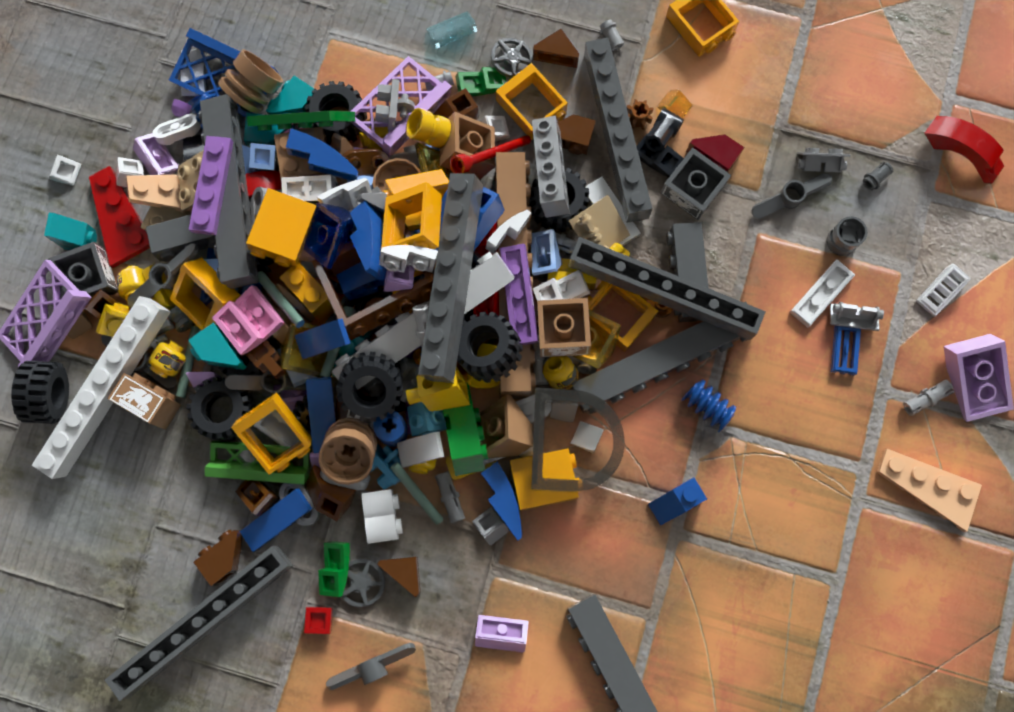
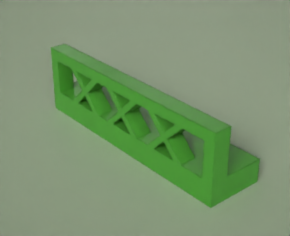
(251, 470)

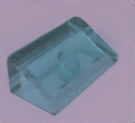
(452, 29)

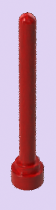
(462, 163)

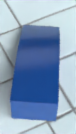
(320, 155)
(368, 238)
(322, 338)
(504, 499)

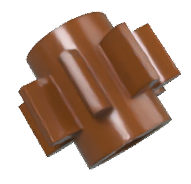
(639, 107)

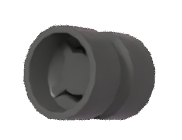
(847, 236)

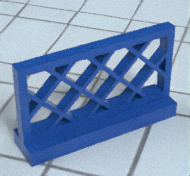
(215, 50)

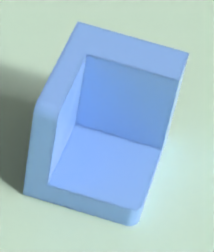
(263, 156)

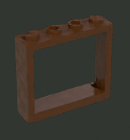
(380, 312)

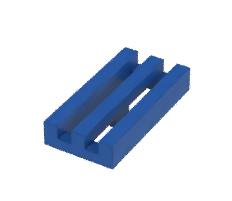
(845, 348)

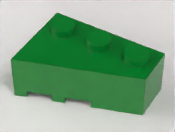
(465, 438)

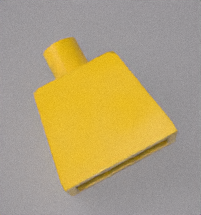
(439, 394)

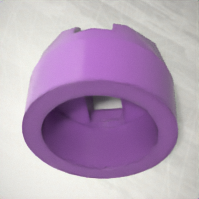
(180, 108)

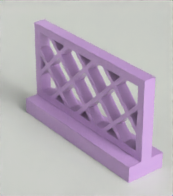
(431, 102)
(53, 329)

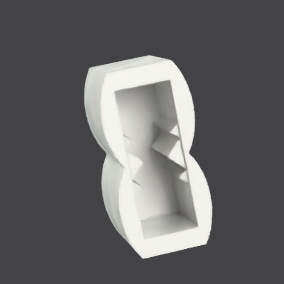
(381, 516)

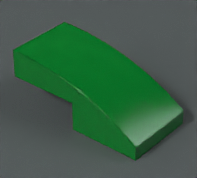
(481, 82)
(334, 575)

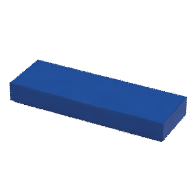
(321, 408)
(276, 520)

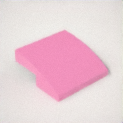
(248, 320)

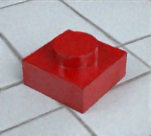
(318, 620)

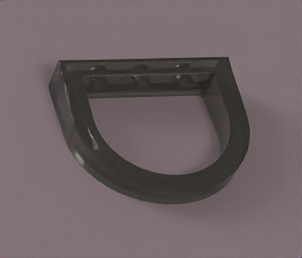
(563, 396)

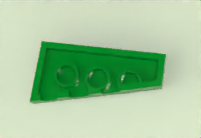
(304, 119)

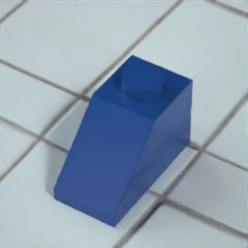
(677, 501)

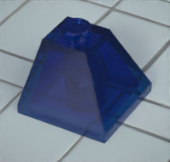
(328, 233)

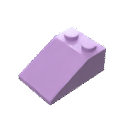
(980, 376)

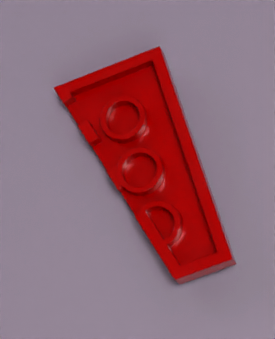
(117, 219)

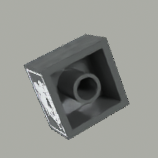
(695, 183)
(87, 269)

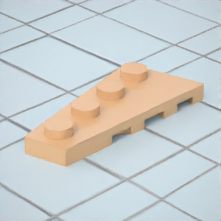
(155, 191)
(942, 491)

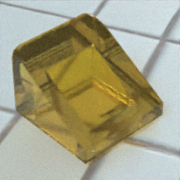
(675, 102)

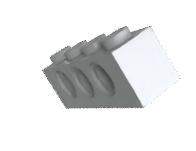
(550, 167)

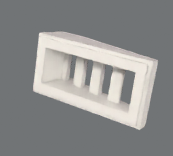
(954, 278)

